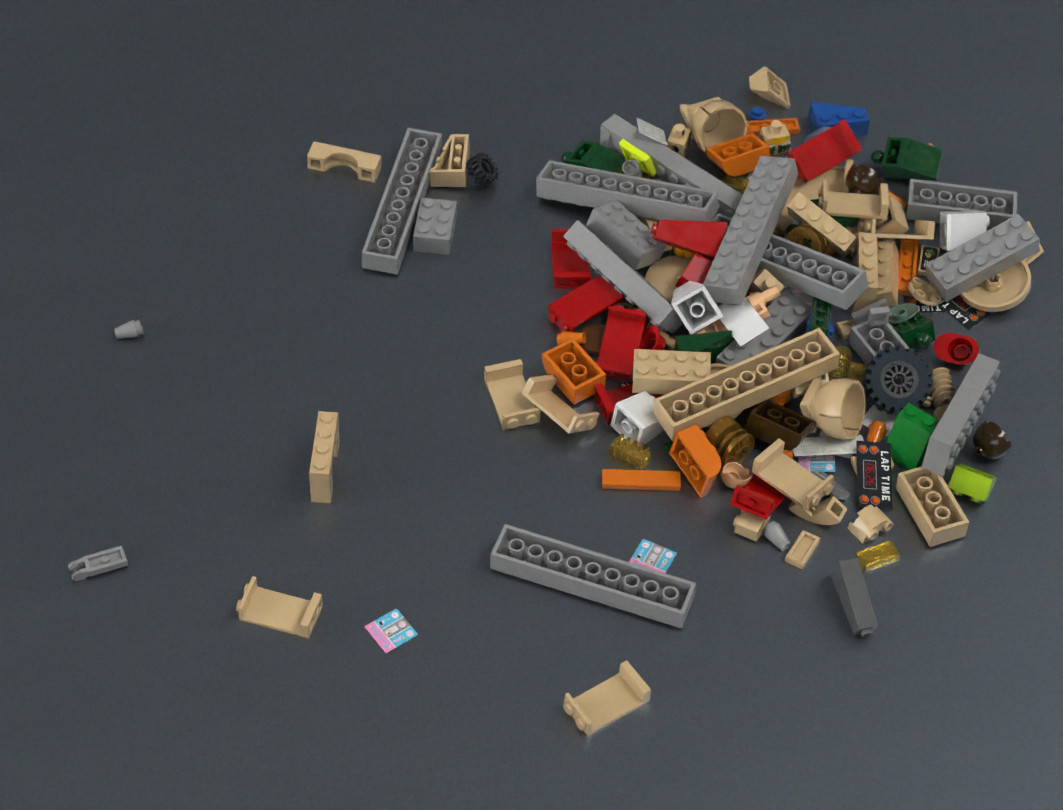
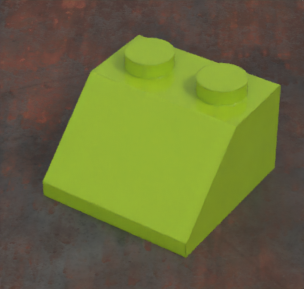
(971, 482)

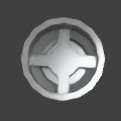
(632, 168)

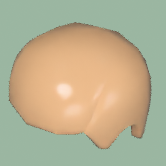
(735, 474)

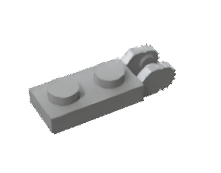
(98, 563)

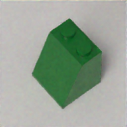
(911, 436)

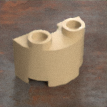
(868, 524)

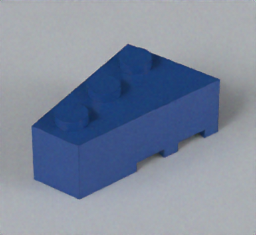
(829, 115)

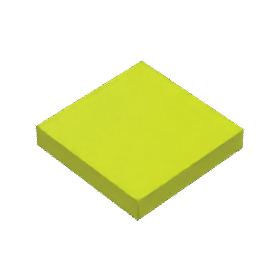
(631, 152)

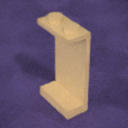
(854, 204)
(923, 229)
(505, 387)
(540, 393)
(790, 477)
(279, 610)
(608, 700)

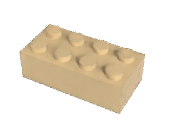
(668, 370)
(932, 505)

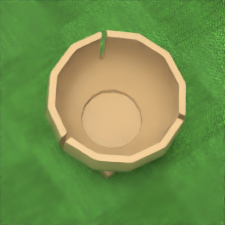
(715, 122)
(835, 407)

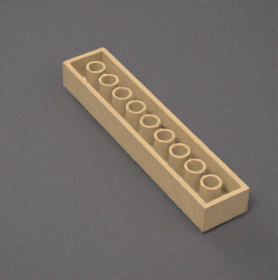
(746, 383)

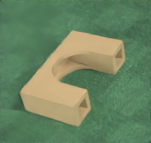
(806, 211)
(866, 258)
(324, 449)

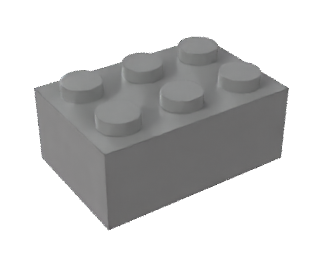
(435, 226)

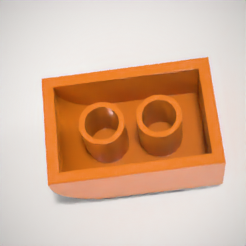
(739, 154)
(574, 369)
(696, 459)

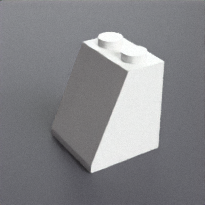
(961, 227)
(695, 306)
(636, 418)

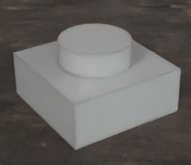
(878, 316)

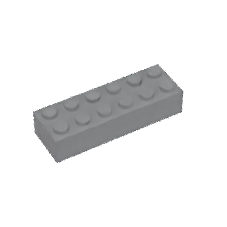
(930, 198)
(982, 257)

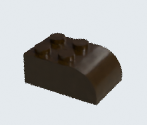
(773, 422)

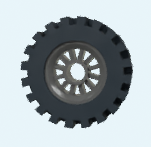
(876, 384)

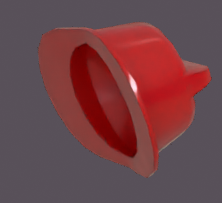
(652, 339)
(956, 348)

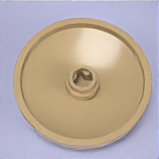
(666, 273)
(1002, 290)

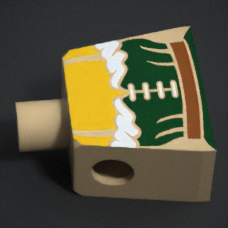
(776, 138)

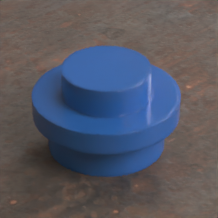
(757, 113)

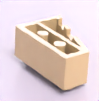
(451, 165)

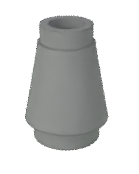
(129, 330)
(775, 533)

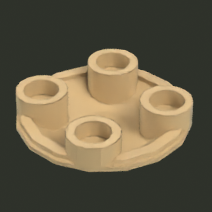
(924, 292)

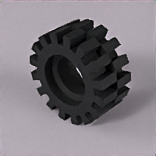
(482, 169)

